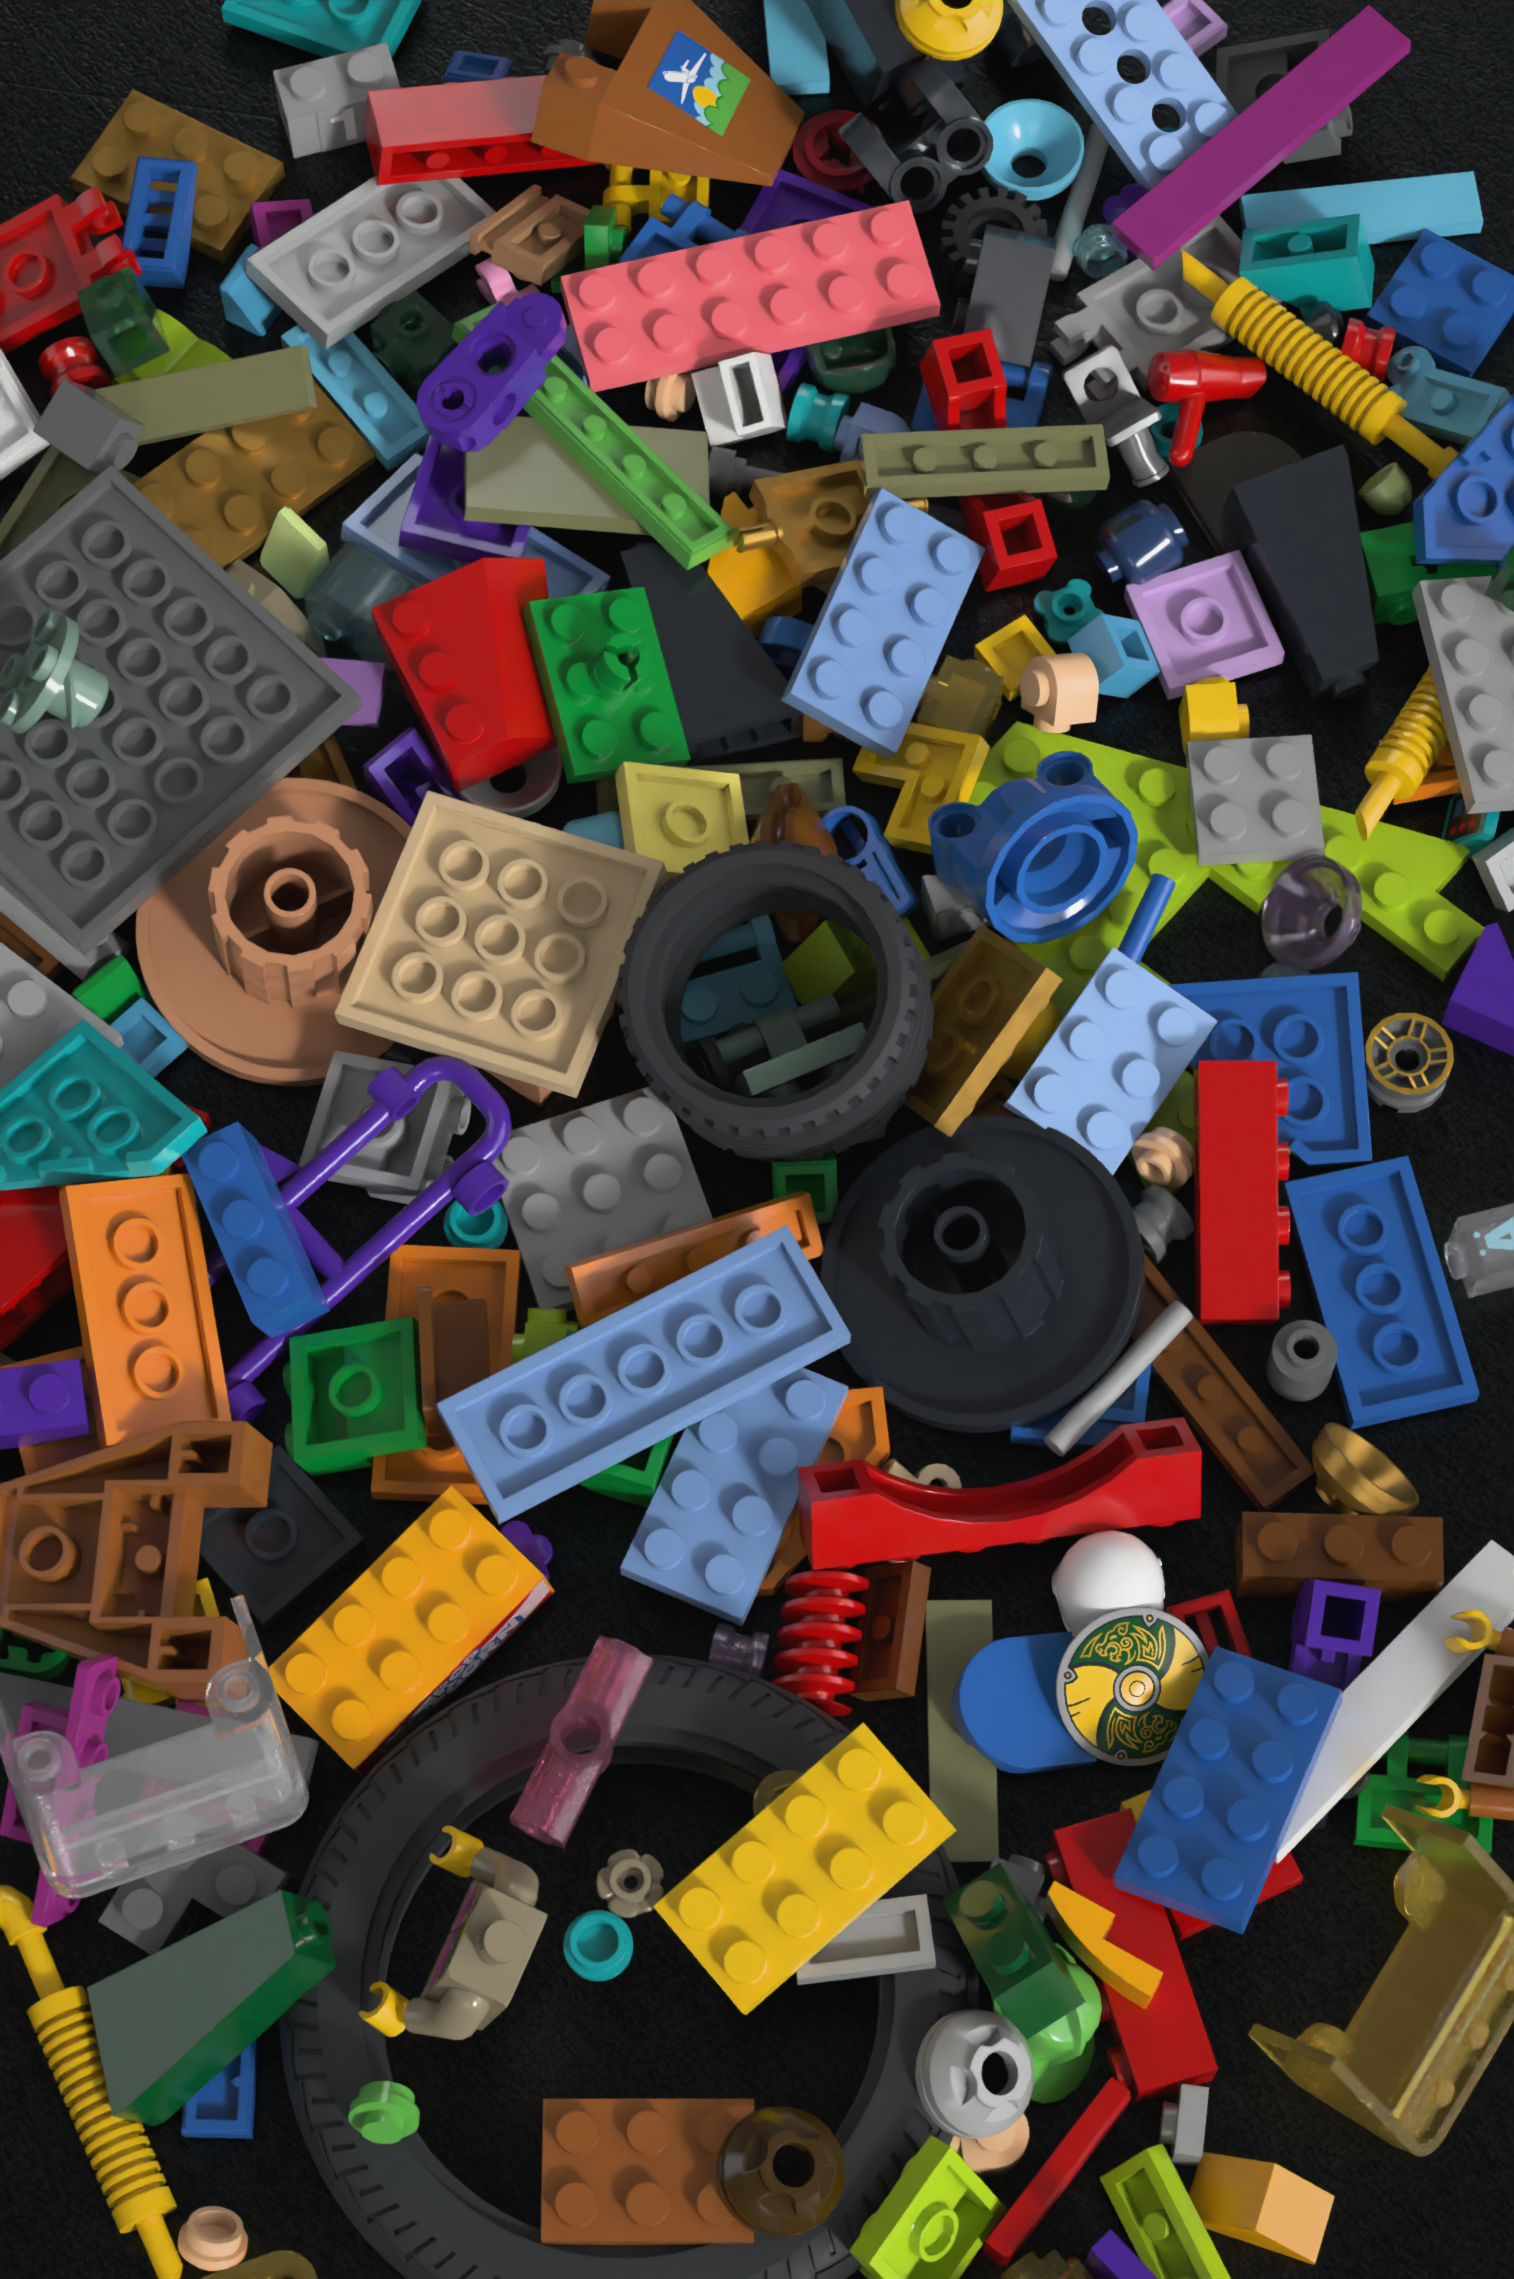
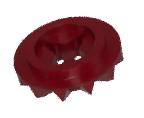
(812, 153)

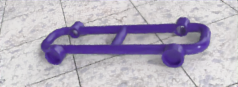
(469, 1180)

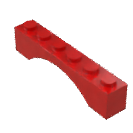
(1127, 1480)

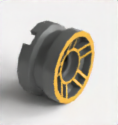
(1408, 1038)

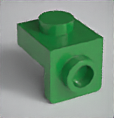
(602, 240)

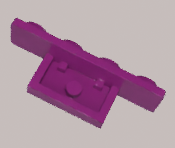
(84, 1727)

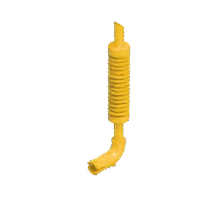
(1313, 364)
(1403, 754)
(73, 2050)

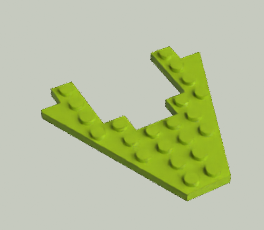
(1394, 867)

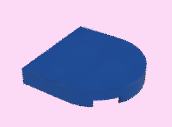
(1010, 1705)

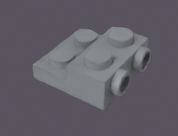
(407, 1151)

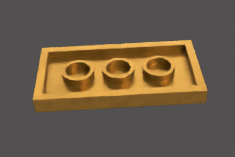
(240, 476)

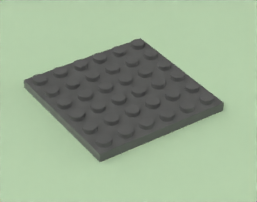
(196, 720)

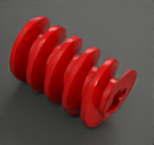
(816, 1637)

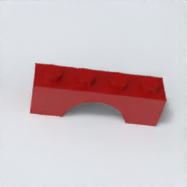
(968, 394)

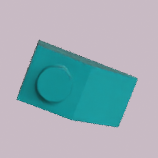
(1311, 262)

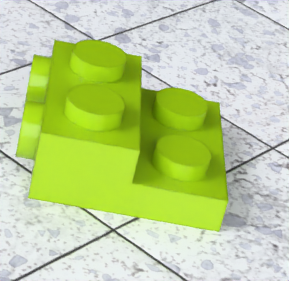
(929, 2219)

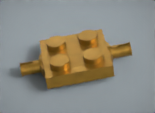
(809, 519)

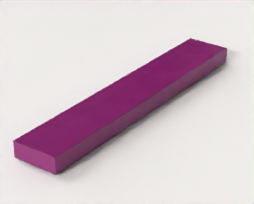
(1260, 137)

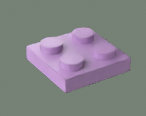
(1205, 623)

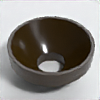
(748, 2176)

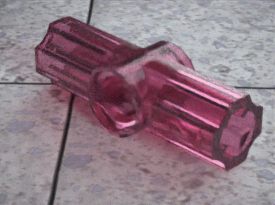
(565, 1779)

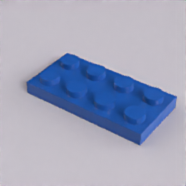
(1380, 1292)
(1228, 1789)

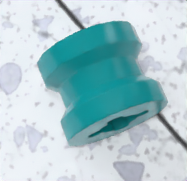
(816, 417)

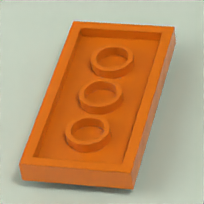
(452, 1276)
(143, 1305)

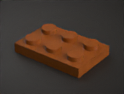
(637, 2171)

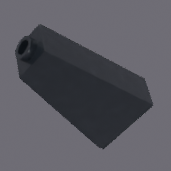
(1310, 566)
(716, 667)

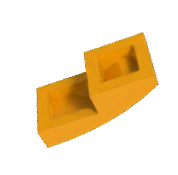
(1085, 1929)

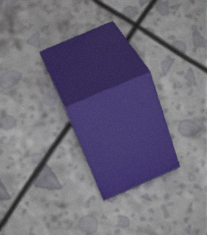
(404, 774)
(1485, 994)

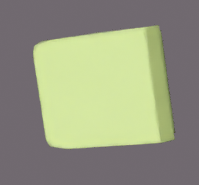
(293, 553)

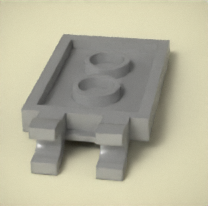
(1150, 310)

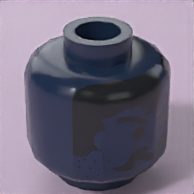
(1140, 543)

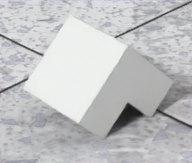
(740, 399)

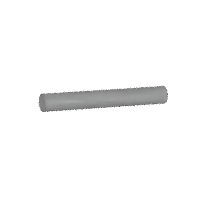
(1078, 202)
(1118, 1378)

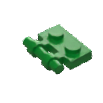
(1405, 1793)

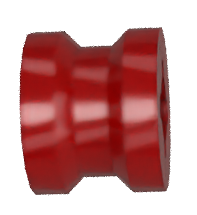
(1369, 347)
(73, 361)

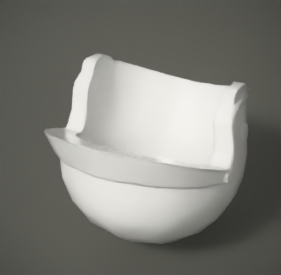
(1105, 1575)

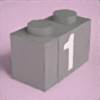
(327, 98)

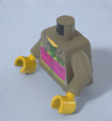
(481, 1953)

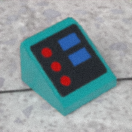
(1469, 830)

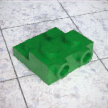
(354, 1395)

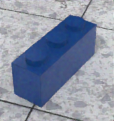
(254, 1230)

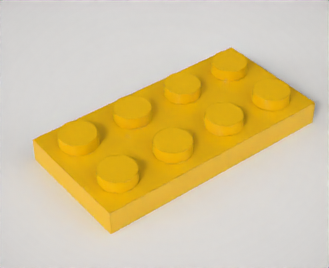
(804, 1868)

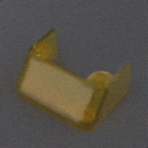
(1434, 2005)

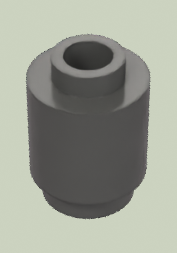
(1298, 1377)

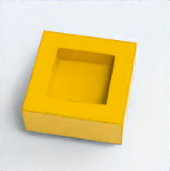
(1010, 651)

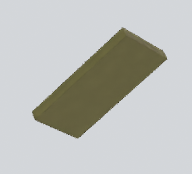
(536, 482)

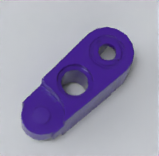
(521, 334)

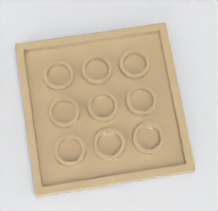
(499, 943)

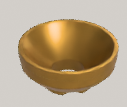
(1358, 1476)

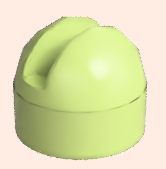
(1387, 490)

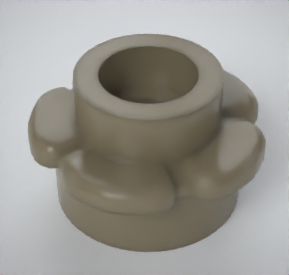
(626, 1901)

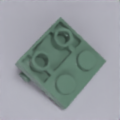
(787, 1053)

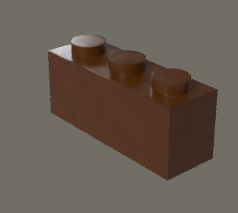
(1370, 1551)

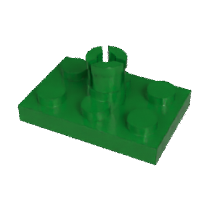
(605, 683)

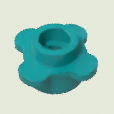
(1052, 605)

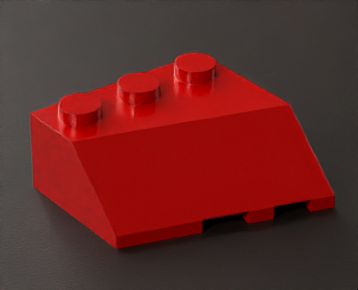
(472, 666)

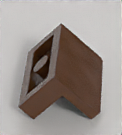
(451, 1350)

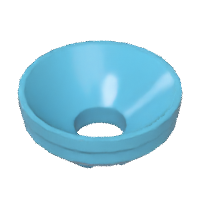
(1039, 131)

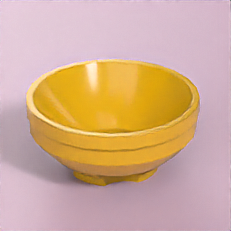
(949, 31)

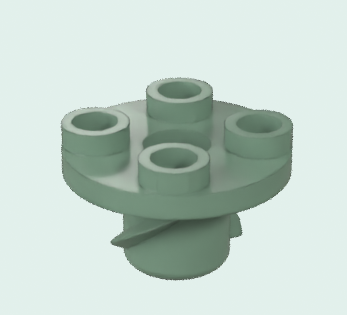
(51, 679)

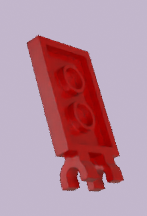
(50, 258)

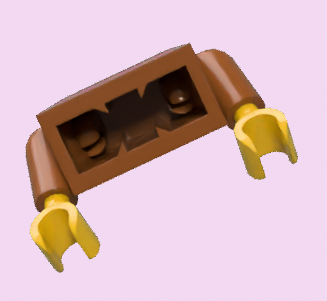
(1491, 1738)

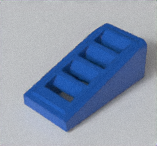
(175, 249)

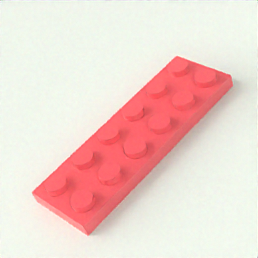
(749, 296)

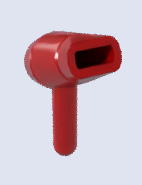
(1196, 378)

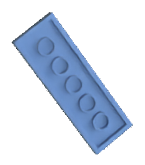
(643, 1374)

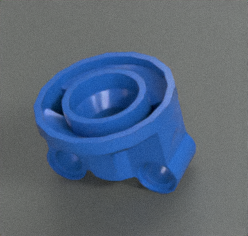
(1038, 850)

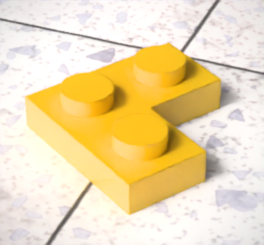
(932, 770)

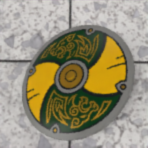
(1129, 1684)

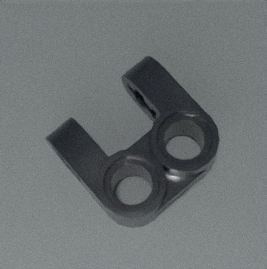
(927, 146)

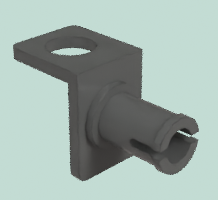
(1123, 415)

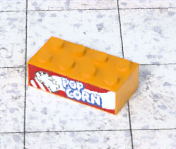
(409, 1632)

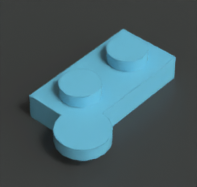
(1442, 401)

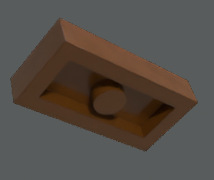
(891, 1631)

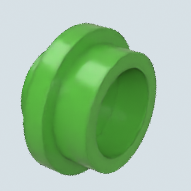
(384, 2112)

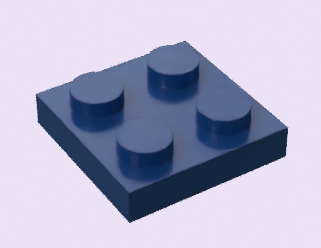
(1446, 304)

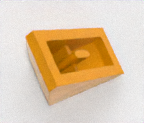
(1261, 2205)

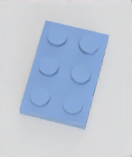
(1111, 1059)

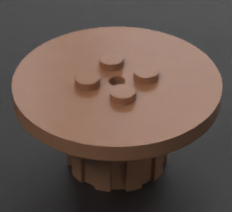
(266, 930)

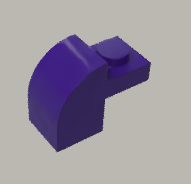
(1332, 1630)

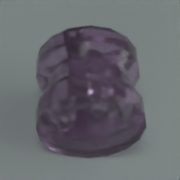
(740, 1650)

